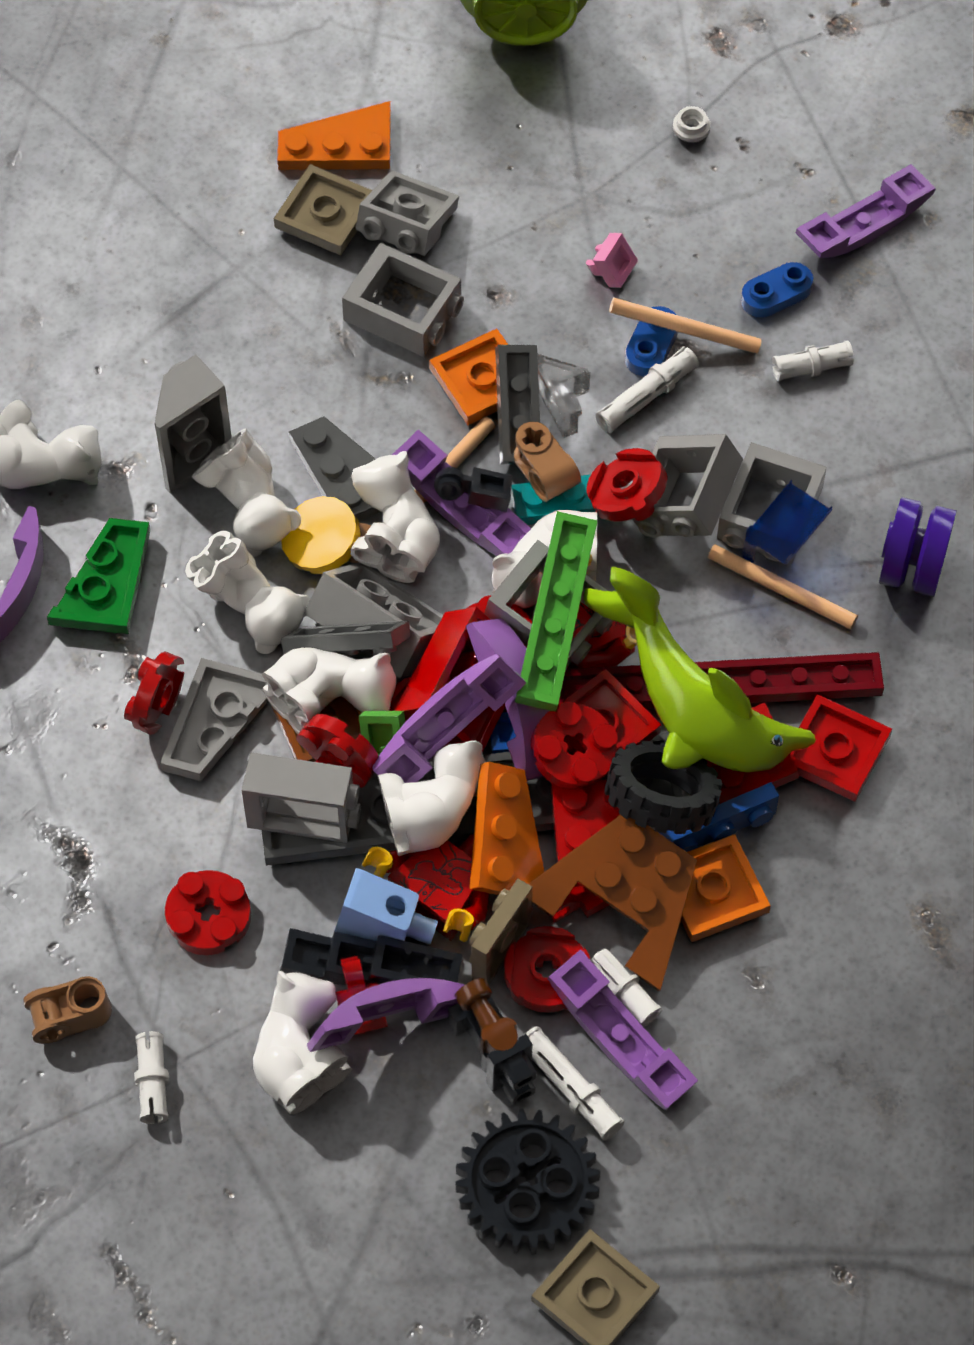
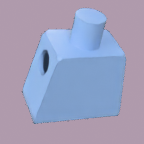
(384, 909)

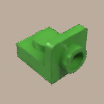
(380, 727)

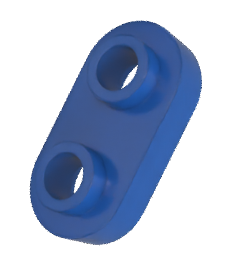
(779, 289)
(654, 340)

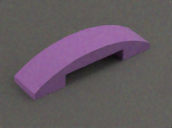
(868, 218)
(488, 528)
(26, 575)
(498, 637)
(445, 715)
(425, 995)
(619, 1033)

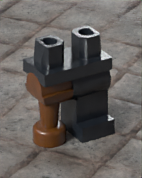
(502, 1054)

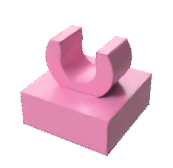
(613, 260)

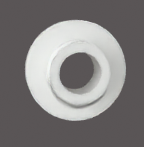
(693, 117)

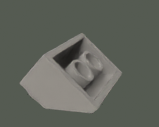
(189, 420)
(364, 596)

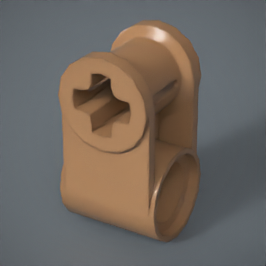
(544, 461)
(64, 1009)

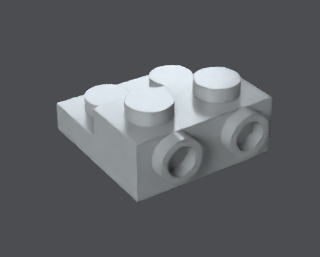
(405, 213)

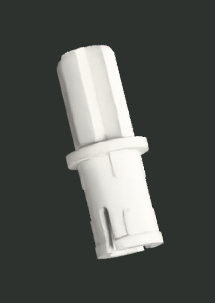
(627, 988)

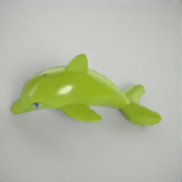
(702, 712)

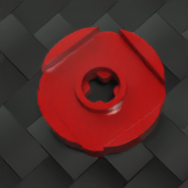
(637, 499)
(156, 693)
(329, 744)
(551, 752)
(202, 889)
(530, 952)

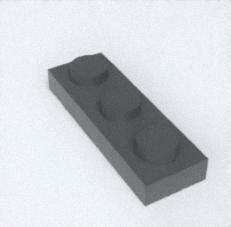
(515, 394)
(349, 638)

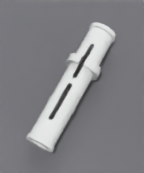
(658, 381)
(583, 1096)

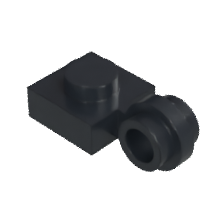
(484, 487)

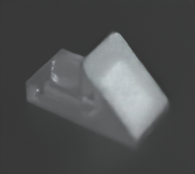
(559, 388)

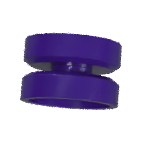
(916, 546)

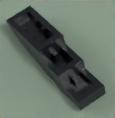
(380, 960)

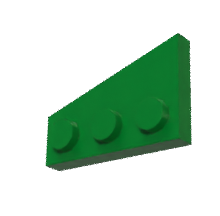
(108, 582)

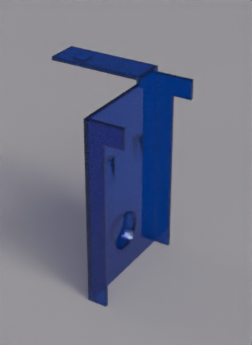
(785, 525)

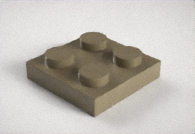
(322, 209)
(508, 924)
(595, 1292)

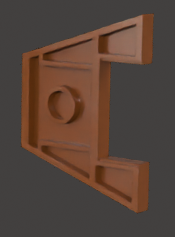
(634, 874)

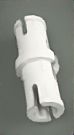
(812, 360)
(151, 1077)

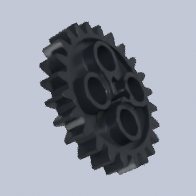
(552, 1210)

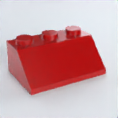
(443, 660)

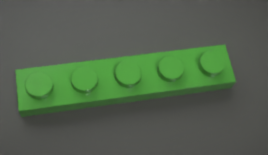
(556, 611)

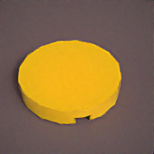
(323, 537)

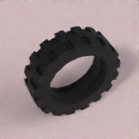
(653, 808)

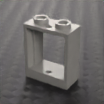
(388, 262)
(720, 464)
(773, 469)
(514, 585)
(300, 797)

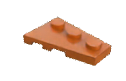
(339, 142)
(504, 831)

